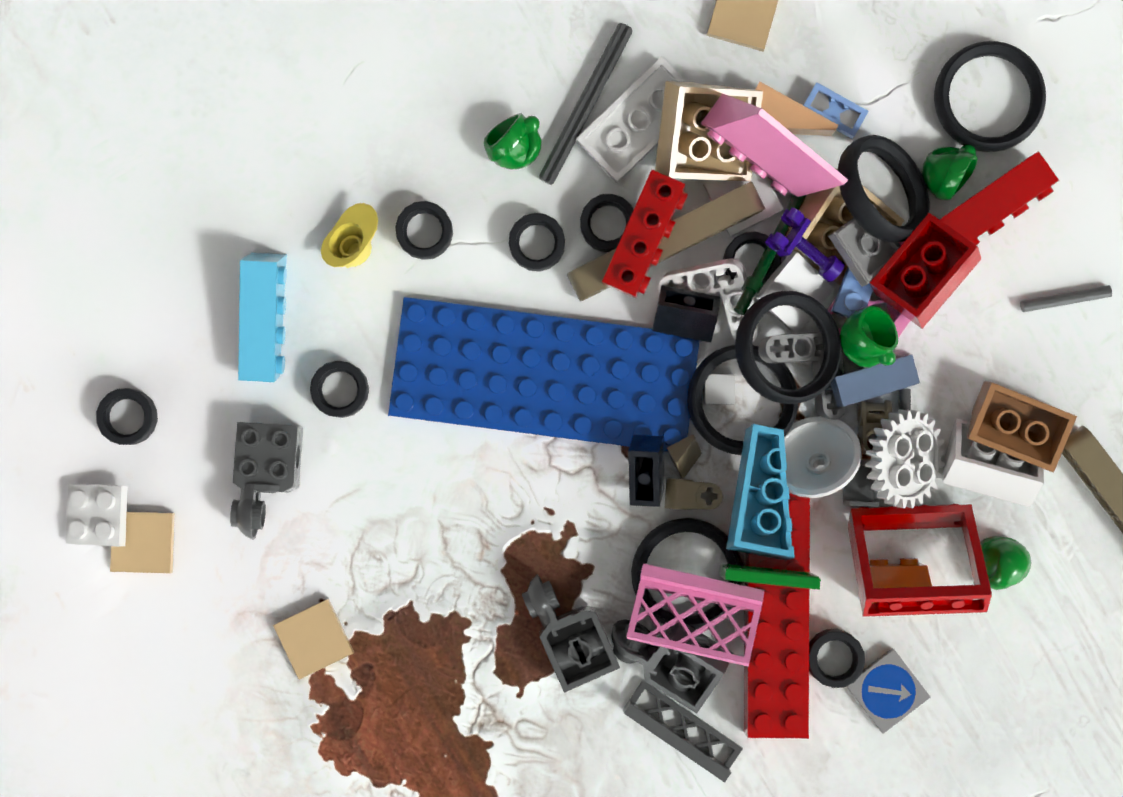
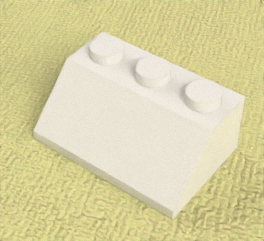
(989, 470)

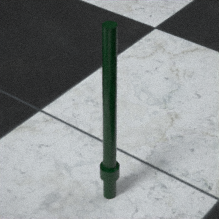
(753, 283)

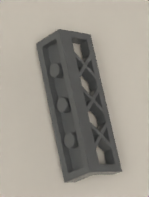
(675, 739)

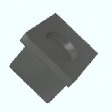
(859, 491)

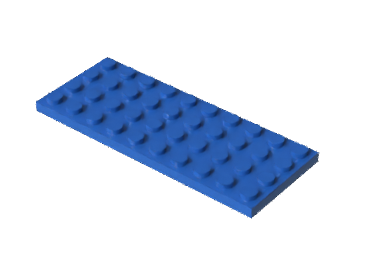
(540, 374)

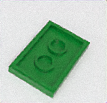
(769, 576)

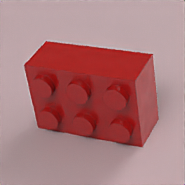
(926, 270)

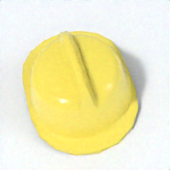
(351, 237)

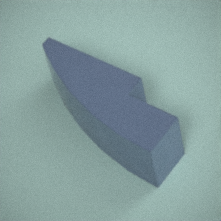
(874, 381)

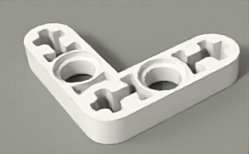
(725, 285)

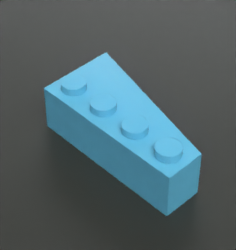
(261, 316)
(761, 506)

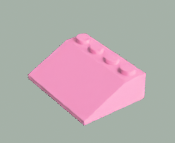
(769, 148)

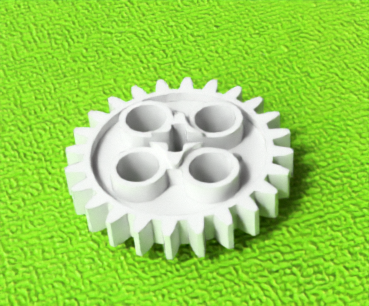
(905, 458)

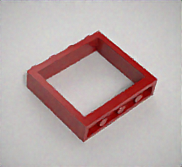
(918, 599)

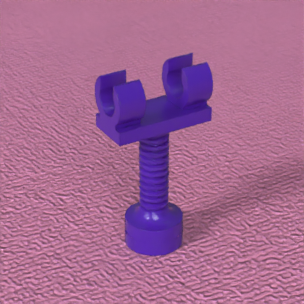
(829, 267)

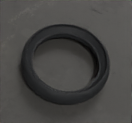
(1028, 69)
(858, 201)
(830, 336)
(695, 392)
(660, 533)

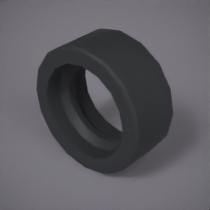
(419, 208)
(530, 220)
(585, 220)
(748, 238)
(317, 384)
(103, 416)
(857, 655)

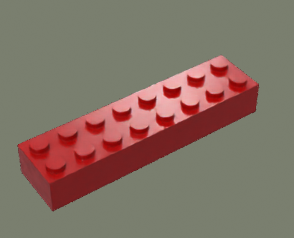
(779, 661)

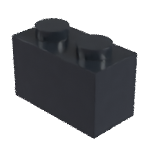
(686, 313)
(646, 470)

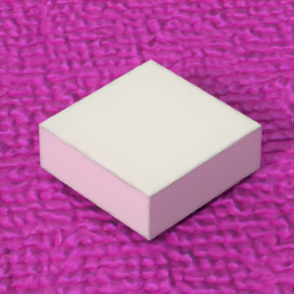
(720, 389)

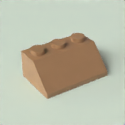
(1020, 426)

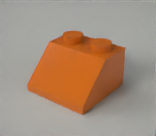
(905, 574)

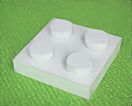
(96, 515)

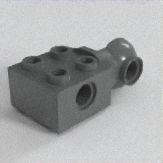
(264, 462)
(571, 640)
(675, 673)

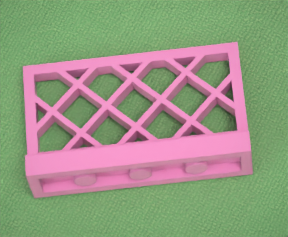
(702, 589)

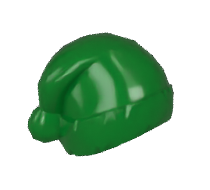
(514, 142)
(948, 170)
(869, 337)
(1005, 561)

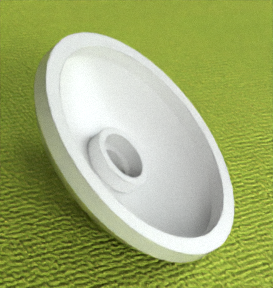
(816, 443)

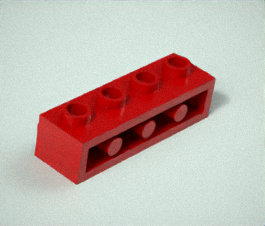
(1001, 198)
(644, 234)

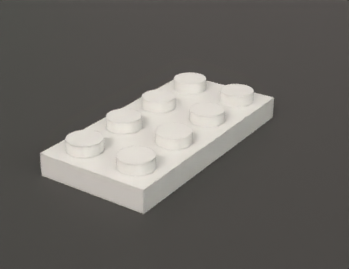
(630, 124)

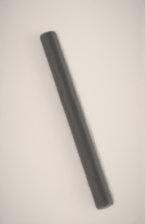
(585, 103)

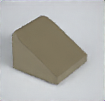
(685, 454)

